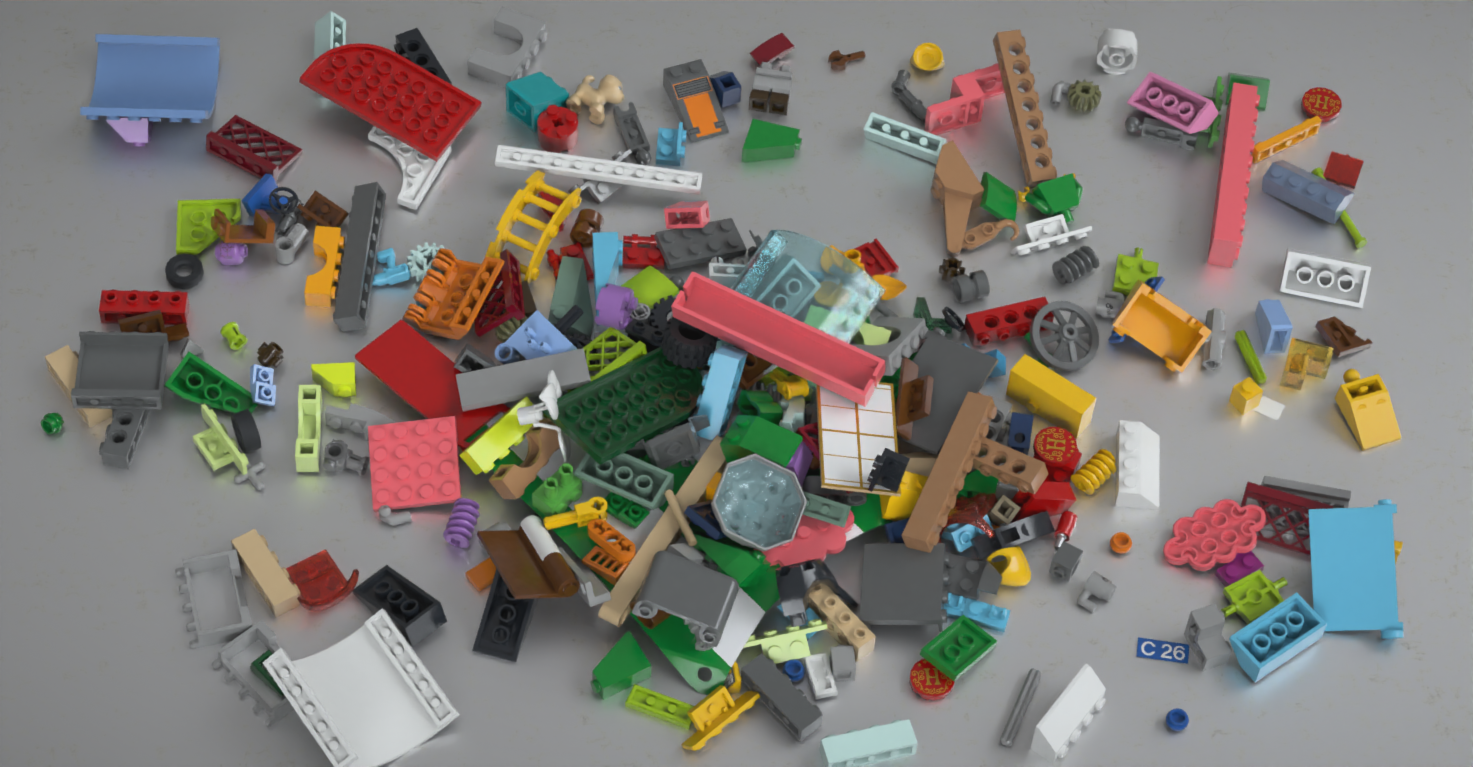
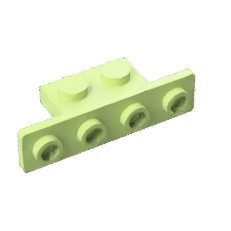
(216, 444)
(786, 644)

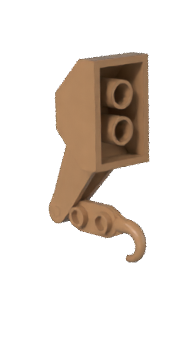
(959, 194)

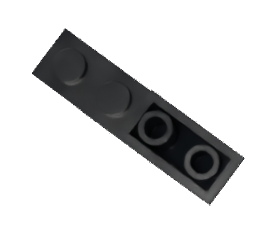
(1013, 534)

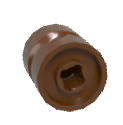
(586, 223)

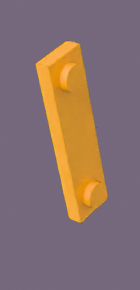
(1286, 139)

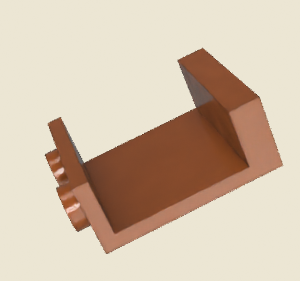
(260, 232)

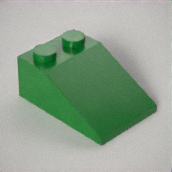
(758, 436)

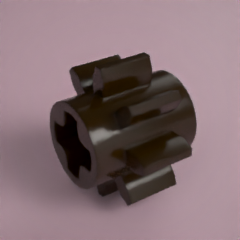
(951, 268)
(270, 354)

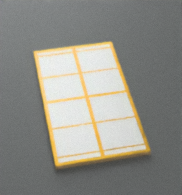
(853, 437)

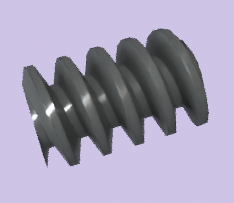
(1075, 264)

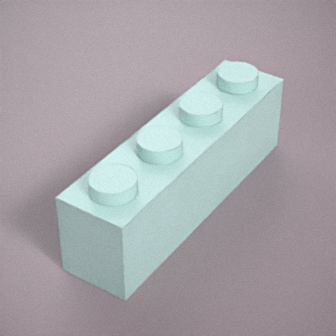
(329, 33)
(903, 137)
(869, 745)

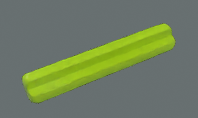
(1250, 357)

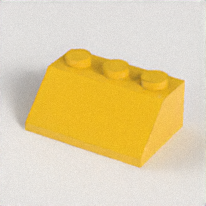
(901, 507)

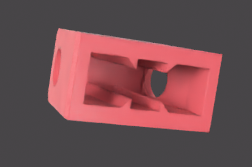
(692, 214)

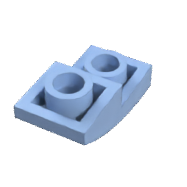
(262, 385)

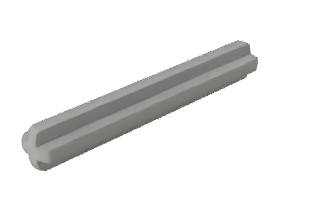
(1020, 707)

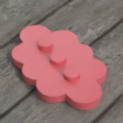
(1214, 535)
(811, 541)

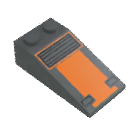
(694, 100)

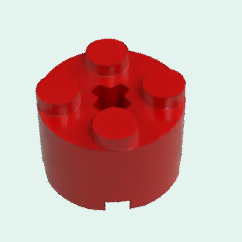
(557, 129)

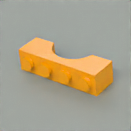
(321, 286)

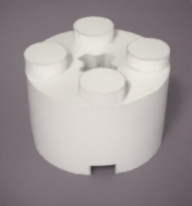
(1117, 51)

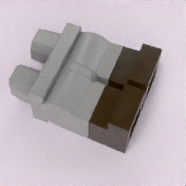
(774, 83)

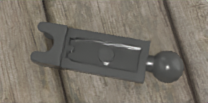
(1162, 131)
(633, 133)

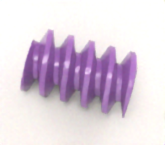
(462, 522)

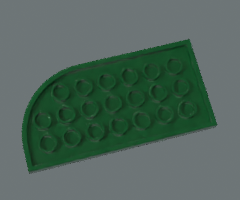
(628, 405)

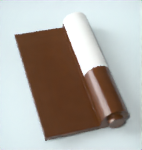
(530, 561)

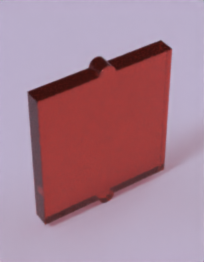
(1343, 169)

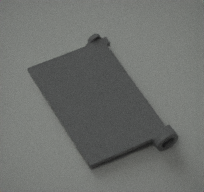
(955, 372)

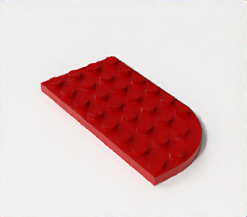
(393, 95)

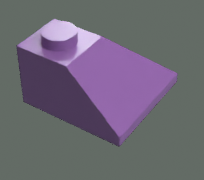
(133, 131)

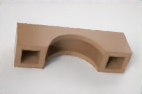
(513, 479)

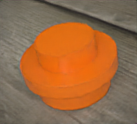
(1120, 543)

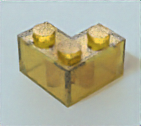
(1304, 359)

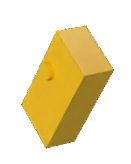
(1050, 396)

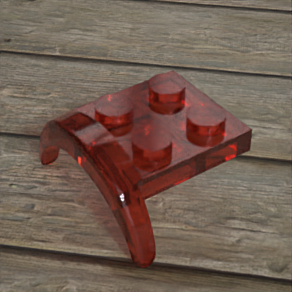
(971, 512)
(321, 582)

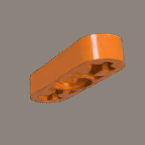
(622, 549)

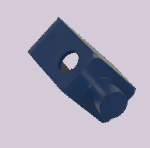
(1020, 432)

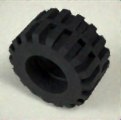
(687, 344)

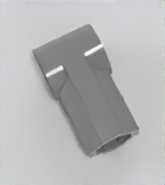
(290, 243)

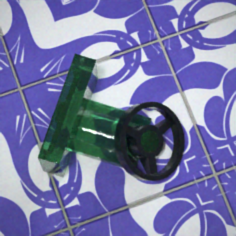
(946, 324)

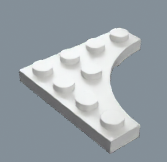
(416, 167)

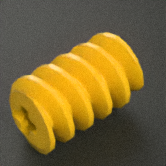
(1094, 472)

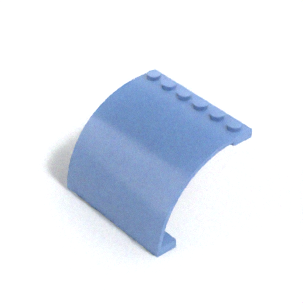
(154, 78)

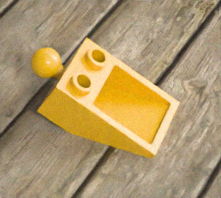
(1367, 410)

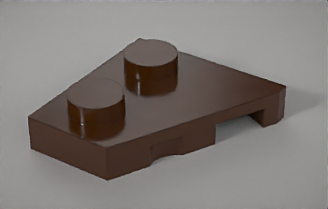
(1341, 337)

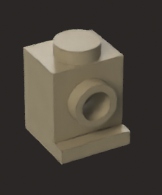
(1003, 511)

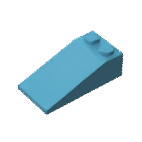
(606, 260)

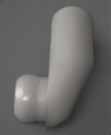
(1057, 92)
(392, 518)

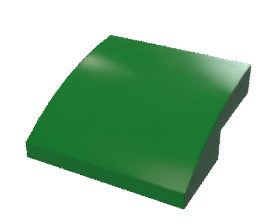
(998, 198)

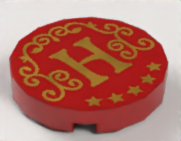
(1322, 103)
(1055, 446)
(929, 681)

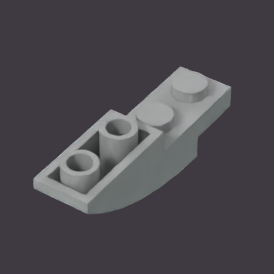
(355, 418)

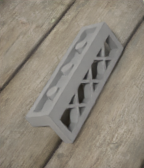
(590, 586)

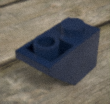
(726, 88)

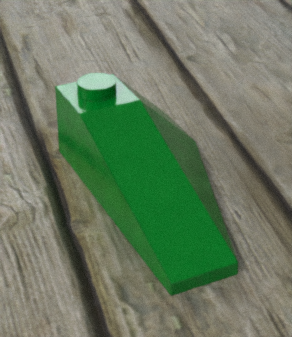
(206, 385)
(733, 560)

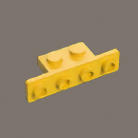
(714, 713)

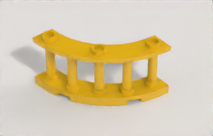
(514, 214)

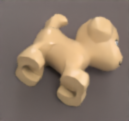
(608, 91)

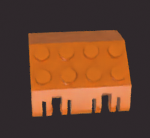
(452, 298)

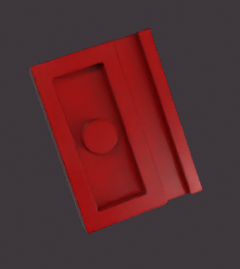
(876, 259)

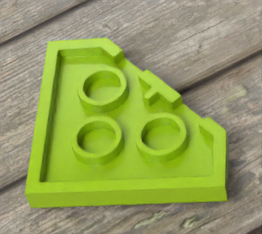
(194, 222)

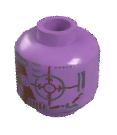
(231, 253)

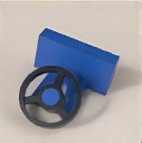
(265, 197)

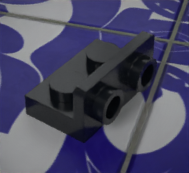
(642, 332)
(889, 470)

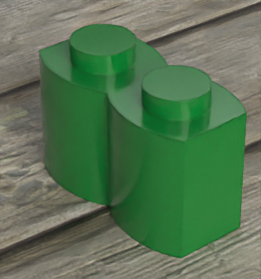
(760, 404)

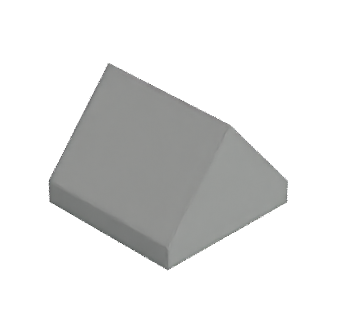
(190, 346)

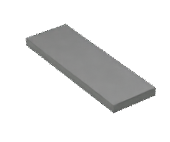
(521, 379)

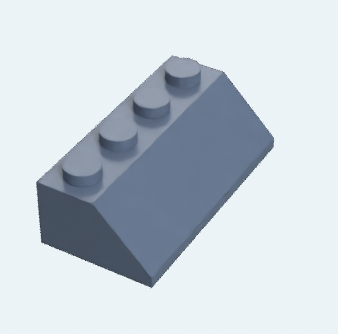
(1306, 191)

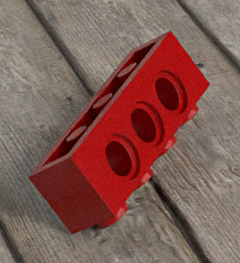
(1004, 321)

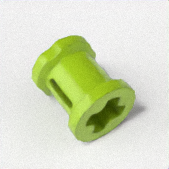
(233, 335)

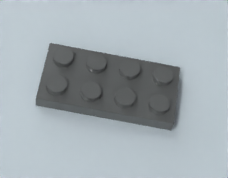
(699, 245)

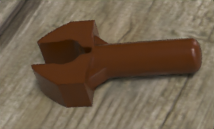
(841, 59)

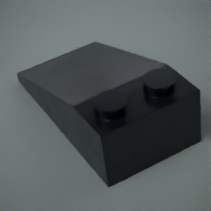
(408, 606)
(504, 622)

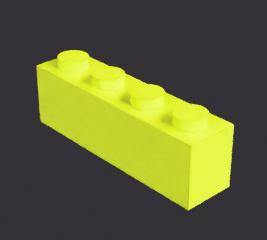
(496, 440)

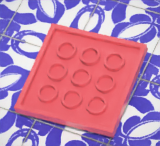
(414, 463)

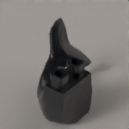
(798, 580)

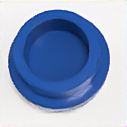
(794, 670)
(1177, 719)

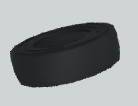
(187, 281)

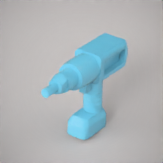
(391, 274)

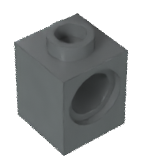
(1066, 561)

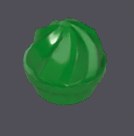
(52, 423)

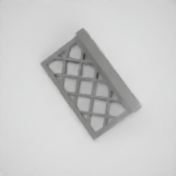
(1322, 494)

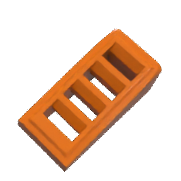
(607, 574)

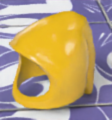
(1013, 569)

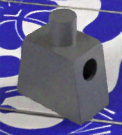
(472, 359)

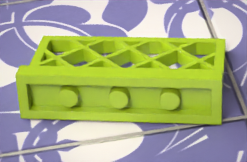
(637, 350)

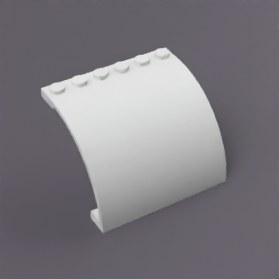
(364, 695)

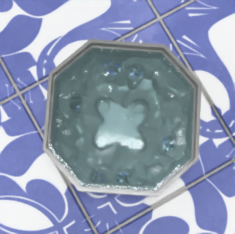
(758, 503)

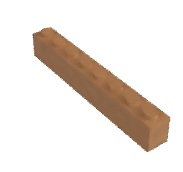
(949, 472)

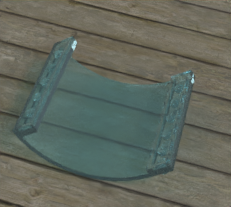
(810, 284)

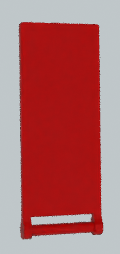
(423, 379)

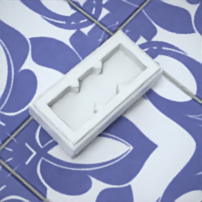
(820, 676)

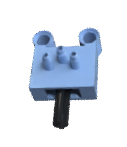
(538, 338)

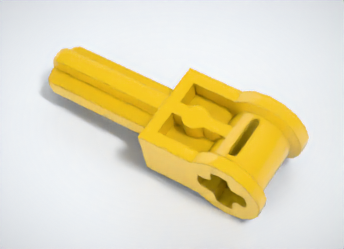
(790, 385)
(582, 514)

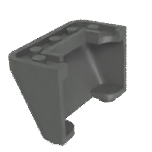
(688, 593)

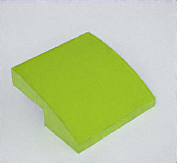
(651, 286)

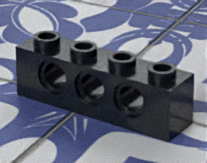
(415, 48)

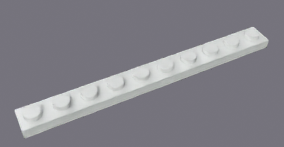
(598, 169)

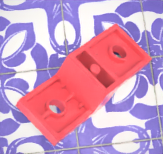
(965, 100)

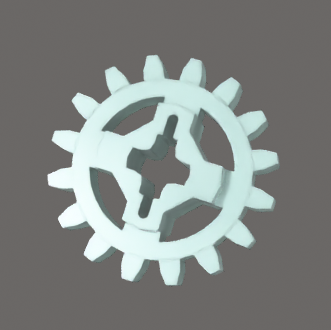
(422, 259)

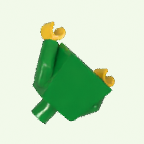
(1055, 196)

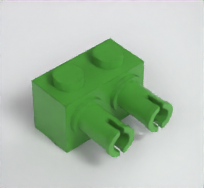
(558, 491)

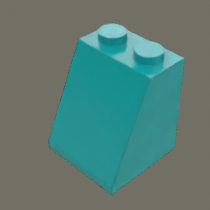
(531, 96)

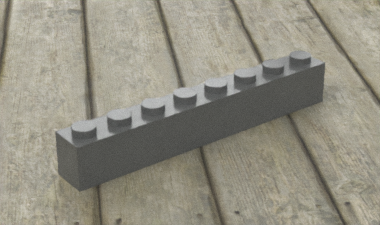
(359, 257)

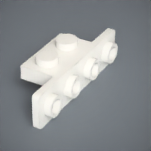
(1046, 232)

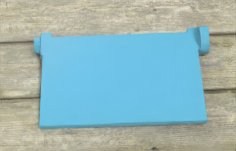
(1355, 568)

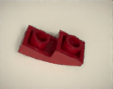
(772, 49)

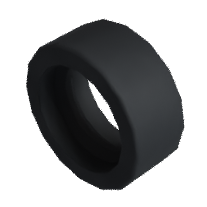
(246, 431)

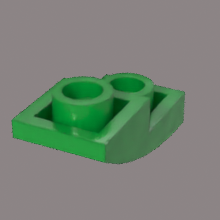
(625, 510)

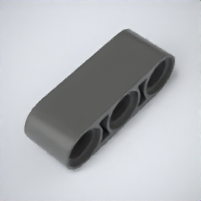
(812, 485)

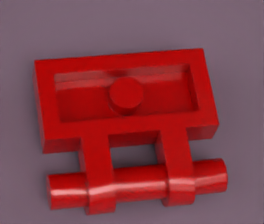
(573, 250)
(640, 258)

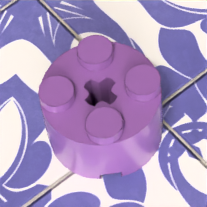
(615, 306)

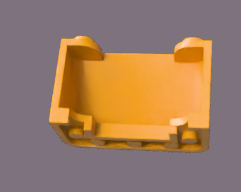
(1160, 326)

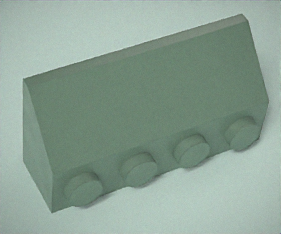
(628, 478)

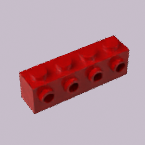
(125, 304)

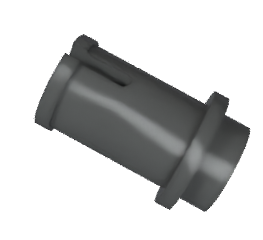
(901, 82)

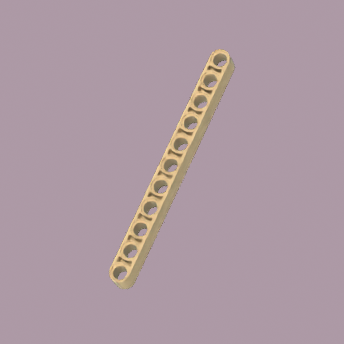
(663, 535)

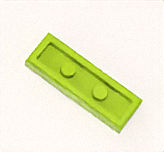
(659, 706)

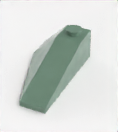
(572, 290)

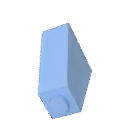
(1273, 326)

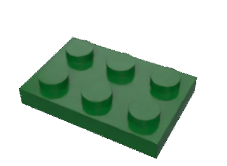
(958, 648)

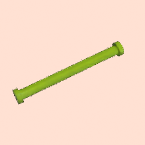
(1359, 240)

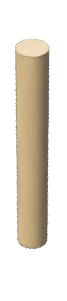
(680, 518)

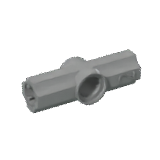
(1215, 341)

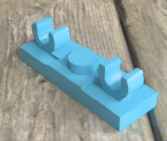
(978, 612)

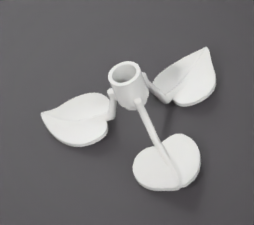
(534, 413)

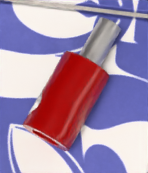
(1065, 528)

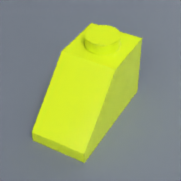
(336, 378)

